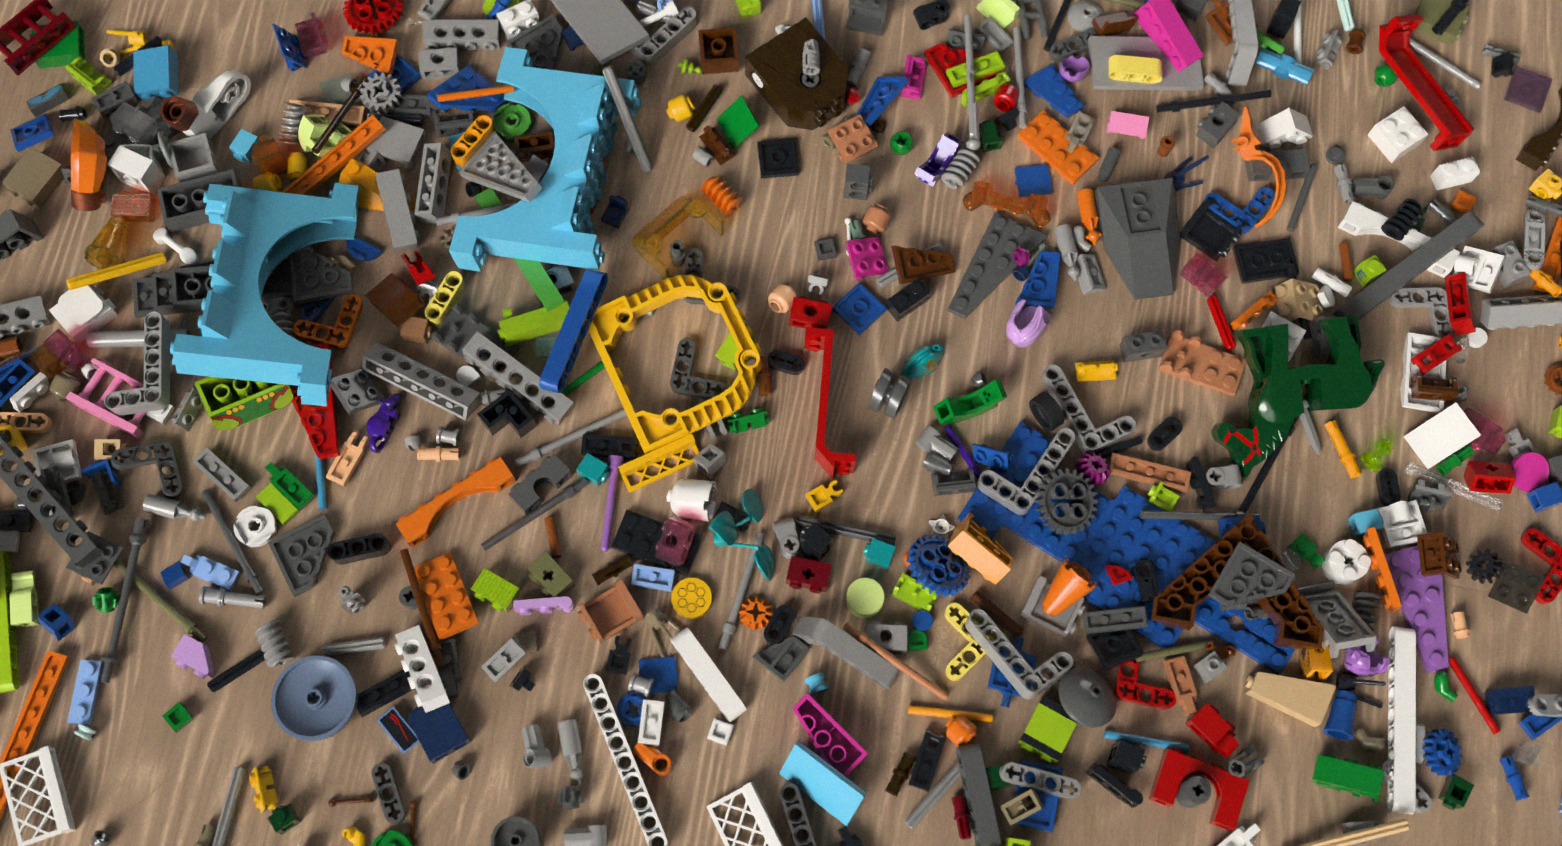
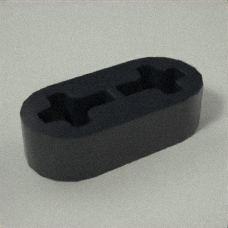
(787, 358)
(1388, 487)

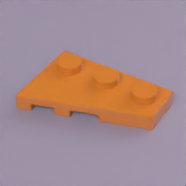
(372, 52)

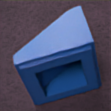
(174, 575)

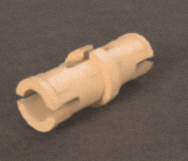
(438, 454)

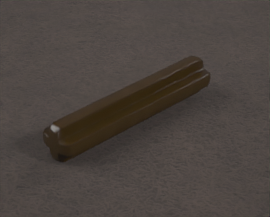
(704, 108)

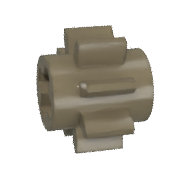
(446, 238)

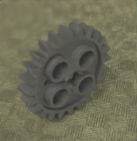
(1066, 521)

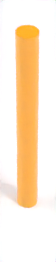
(947, 713)

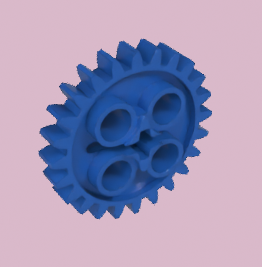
(937, 566)

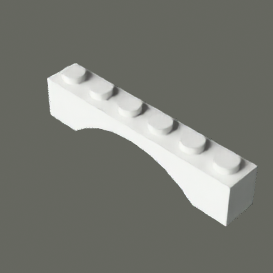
(1361, 220)

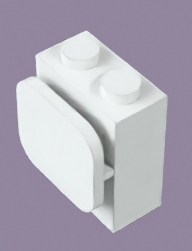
(83, 311)

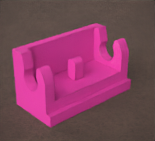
(915, 73)

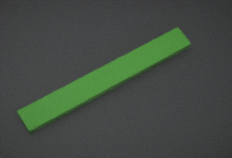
(531, 269)

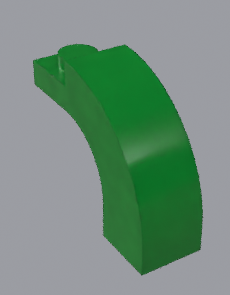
(971, 405)

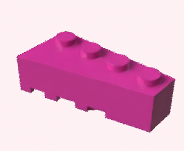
(1169, 33)
(829, 737)

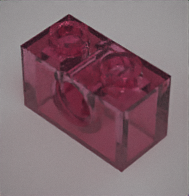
(1203, 275)
(66, 350)
(683, 532)

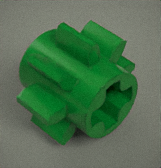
(106, 599)

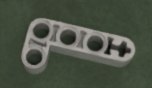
(683, 22)

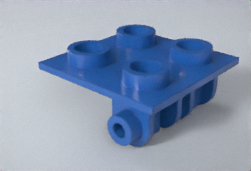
(290, 48)

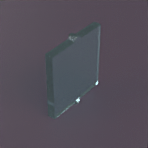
(333, 92)

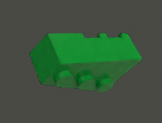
(1348, 776)

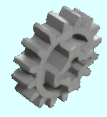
(381, 97)

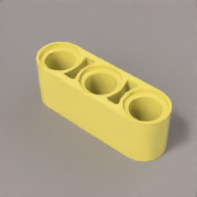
(1135, 69)
(445, 290)

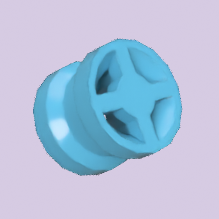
(816, 684)

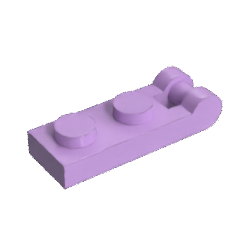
(544, 605)

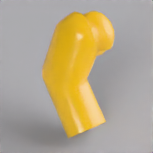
(354, 835)

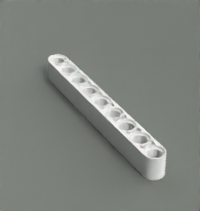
(1402, 720)
(624, 752)

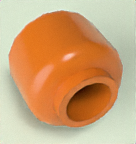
(961, 730)

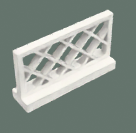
(56, 792)
(757, 809)

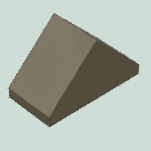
(1022, 806)

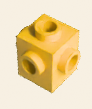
(1547, 185)

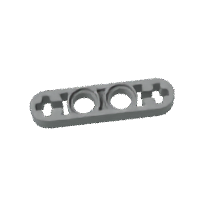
(1040, 778)

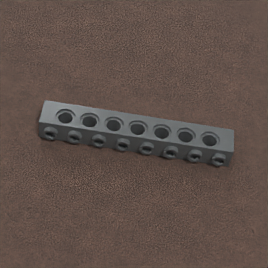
(89, 546)

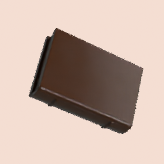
(395, 299)

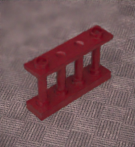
(38, 44)

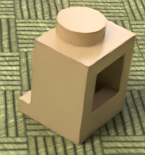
(101, 448)

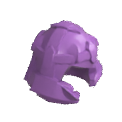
(1365, 663)

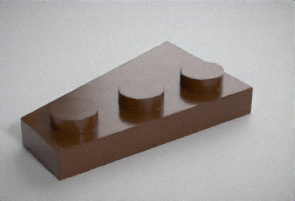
(921, 264)

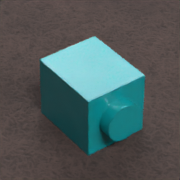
(593, 470)
(879, 553)

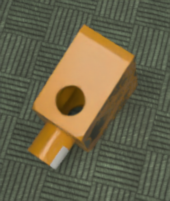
(1315, 664)

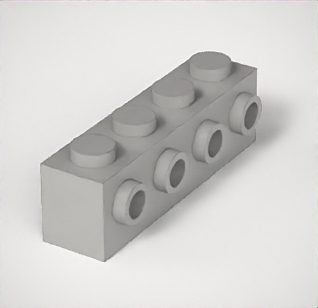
(396, 210)
(1521, 311)

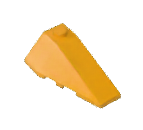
(365, 177)

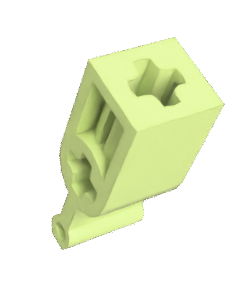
(24, 600)

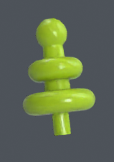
(690, 67)

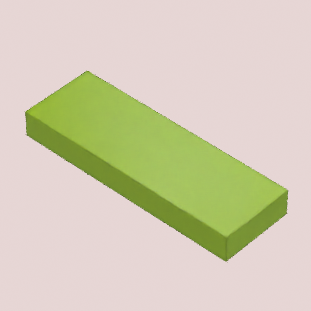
(983, 67)

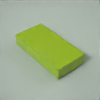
(277, 504)

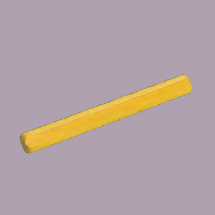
(116, 271)

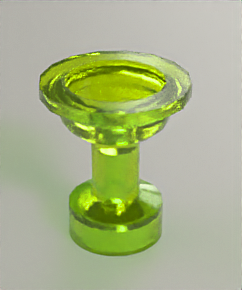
(1373, 460)

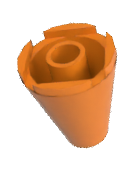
(1067, 587)

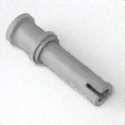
(224, 597)

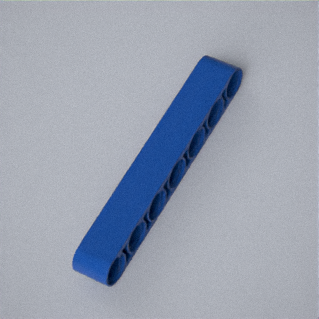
(573, 331)

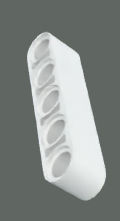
(708, 674)

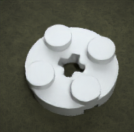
(266, 530)

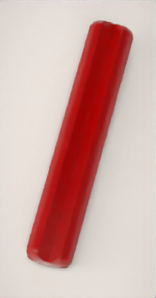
(1221, 322)

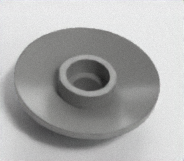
(1079, 20)

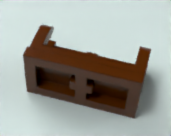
(1434, 388)

